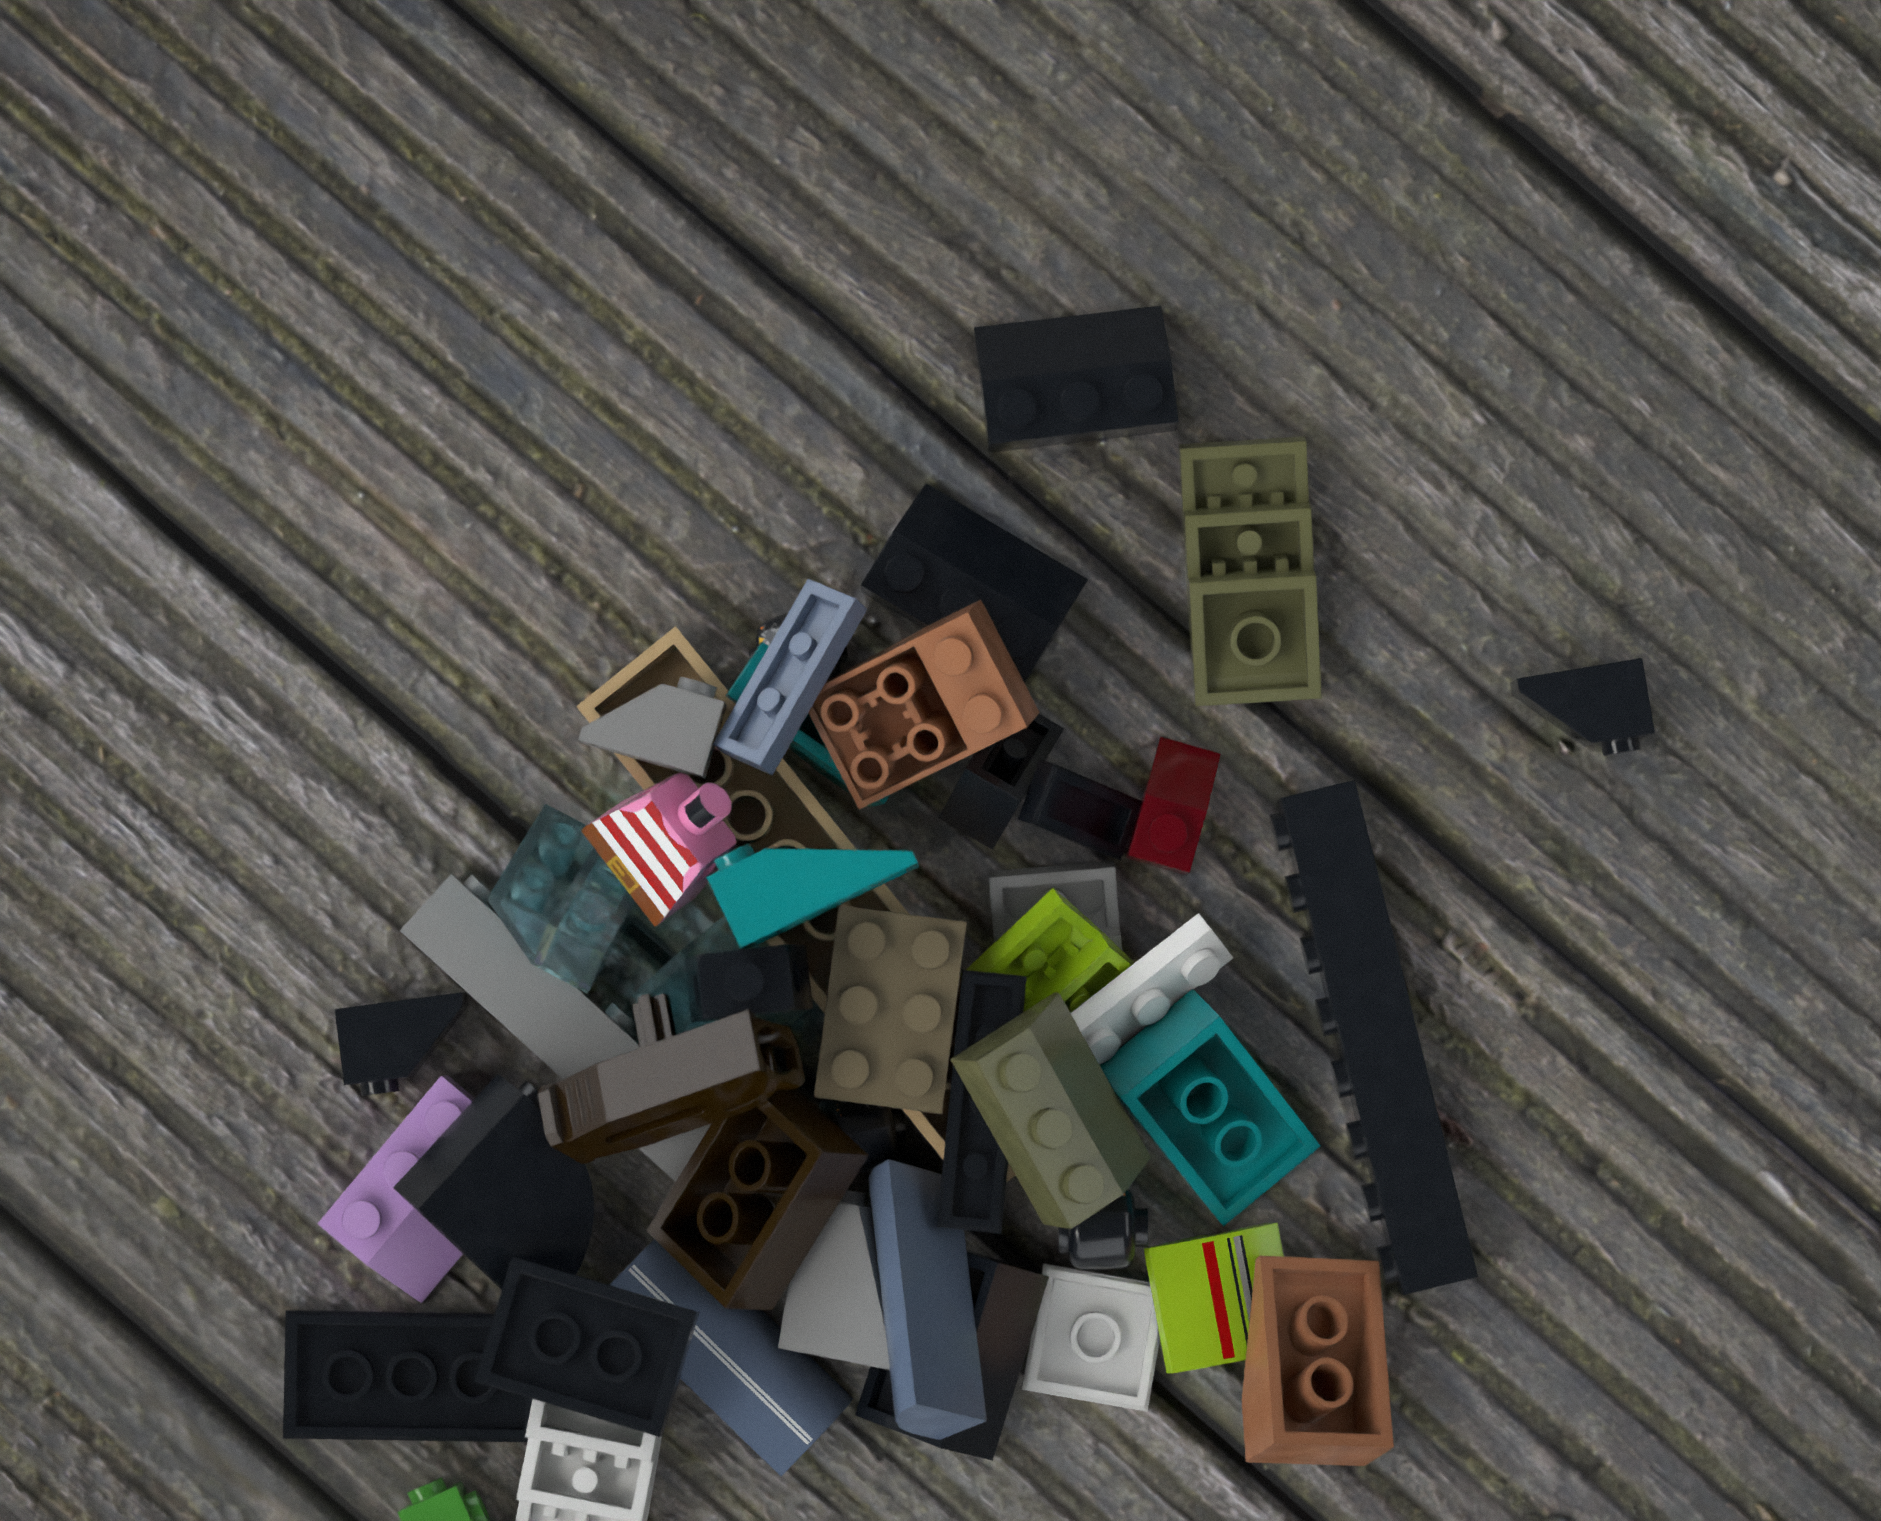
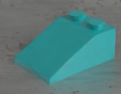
(786, 887)
(1208, 1107)

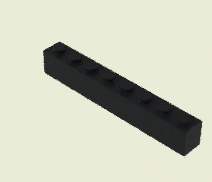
(1375, 1038)

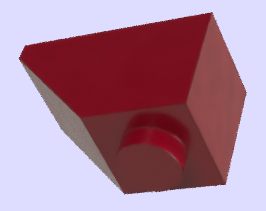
(1174, 806)

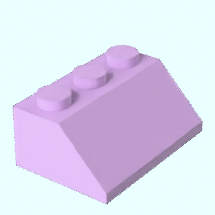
(379, 1222)

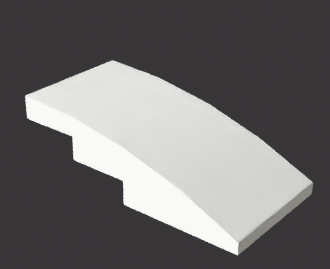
(584, 1468)

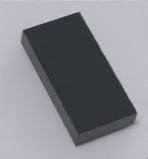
(1080, 809)

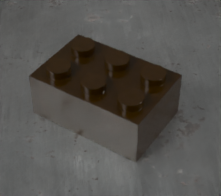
(757, 1199)

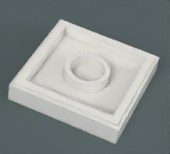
(1094, 1339)

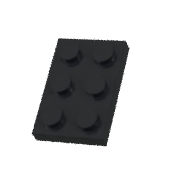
(587, 1346)

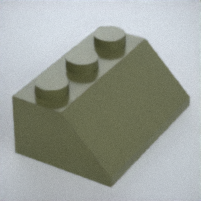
(1053, 1113)

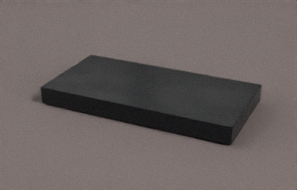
(394, 1378)

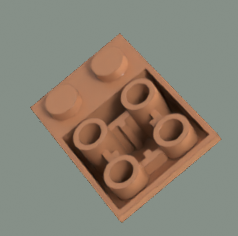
(922, 705)

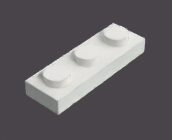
(1150, 987)

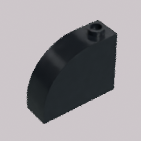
(502, 1186)

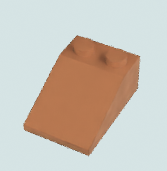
(1316, 1364)

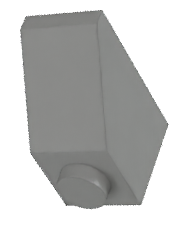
(663, 727)

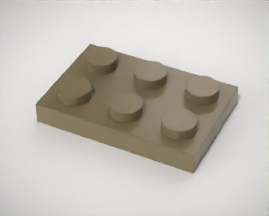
(890, 1009)

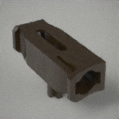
(668, 1082)

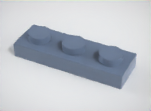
(790, 676)

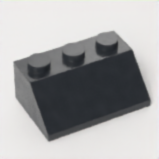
(1076, 379)
(953, 557)
(1005, 1313)

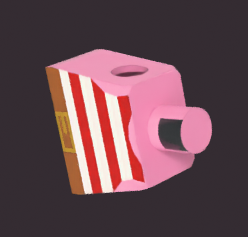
(664, 842)

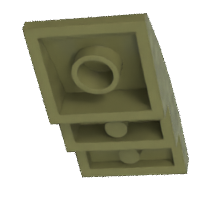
(1250, 571)

